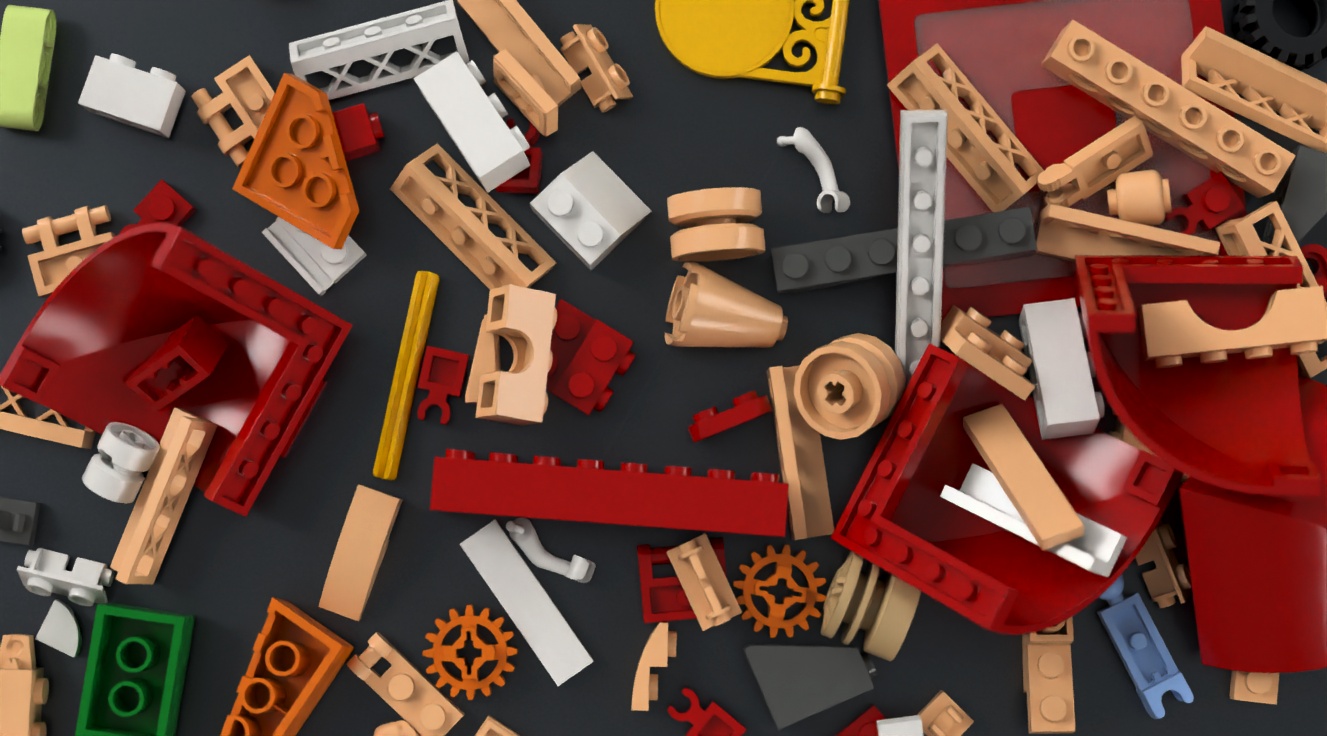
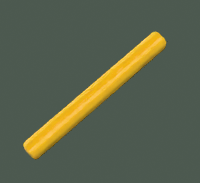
(406, 375)

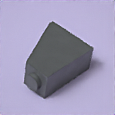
(807, 677)

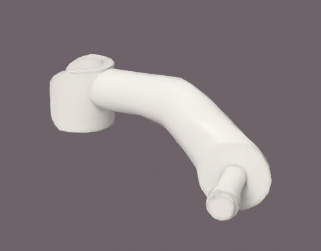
(808, 145)
(526, 538)

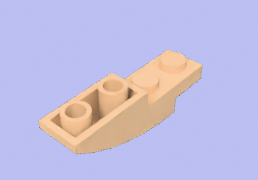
(1049, 679)

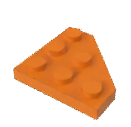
(300, 165)

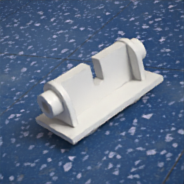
(49, 575)

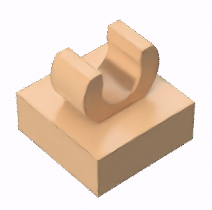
(944, 717)

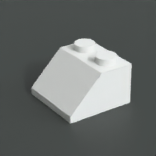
(590, 209)

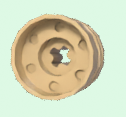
(869, 604)

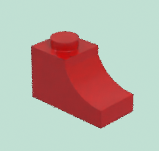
(178, 364)

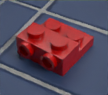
(585, 359)

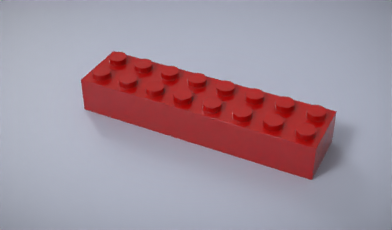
(609, 496)

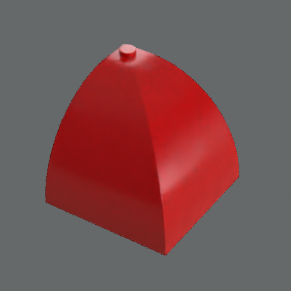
(124, 308)
(1213, 421)
(965, 559)
(1262, 565)

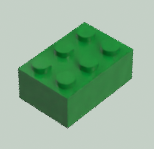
(134, 672)

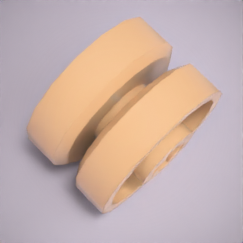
(716, 224)
(849, 386)

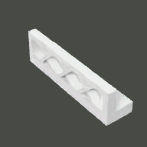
(377, 38)
(986, 498)

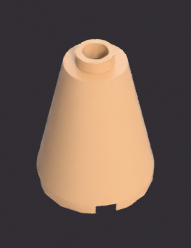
(720, 313)

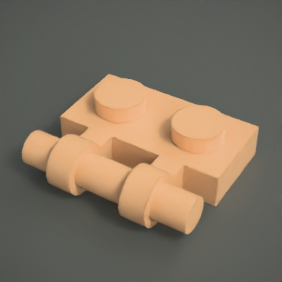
(248, 94)
(57, 261)

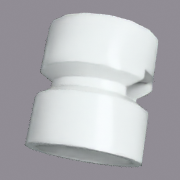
(119, 465)

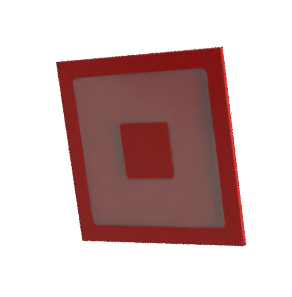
(1001, 55)

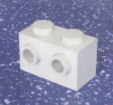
(132, 95)

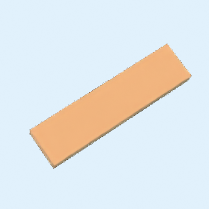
(1023, 477)

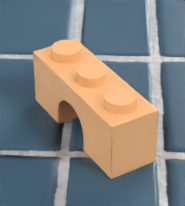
(526, 322)

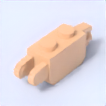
(21, 687)

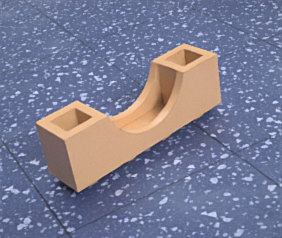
(1175, 332)

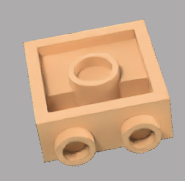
(990, 353)

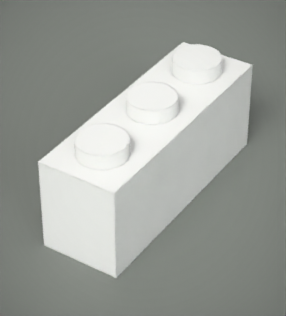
(474, 120)
(1060, 369)

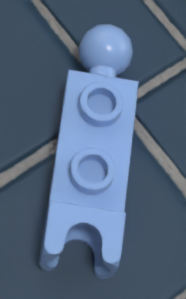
(1142, 649)

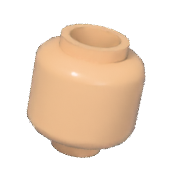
(1140, 197)

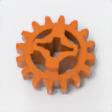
(776, 611)
(450, 652)

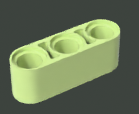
(25, 65)

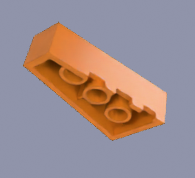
(287, 673)

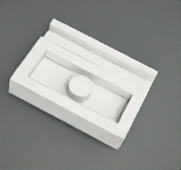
(311, 258)

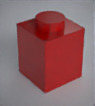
(358, 131)

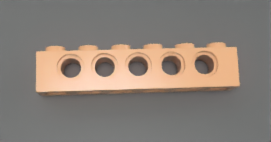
(1168, 110)

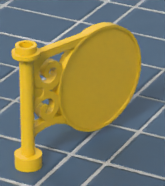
(744, 35)

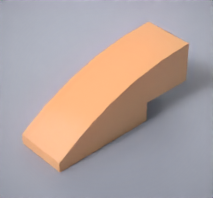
(359, 552)

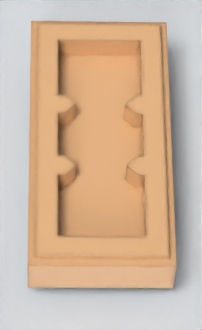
(525, 92)

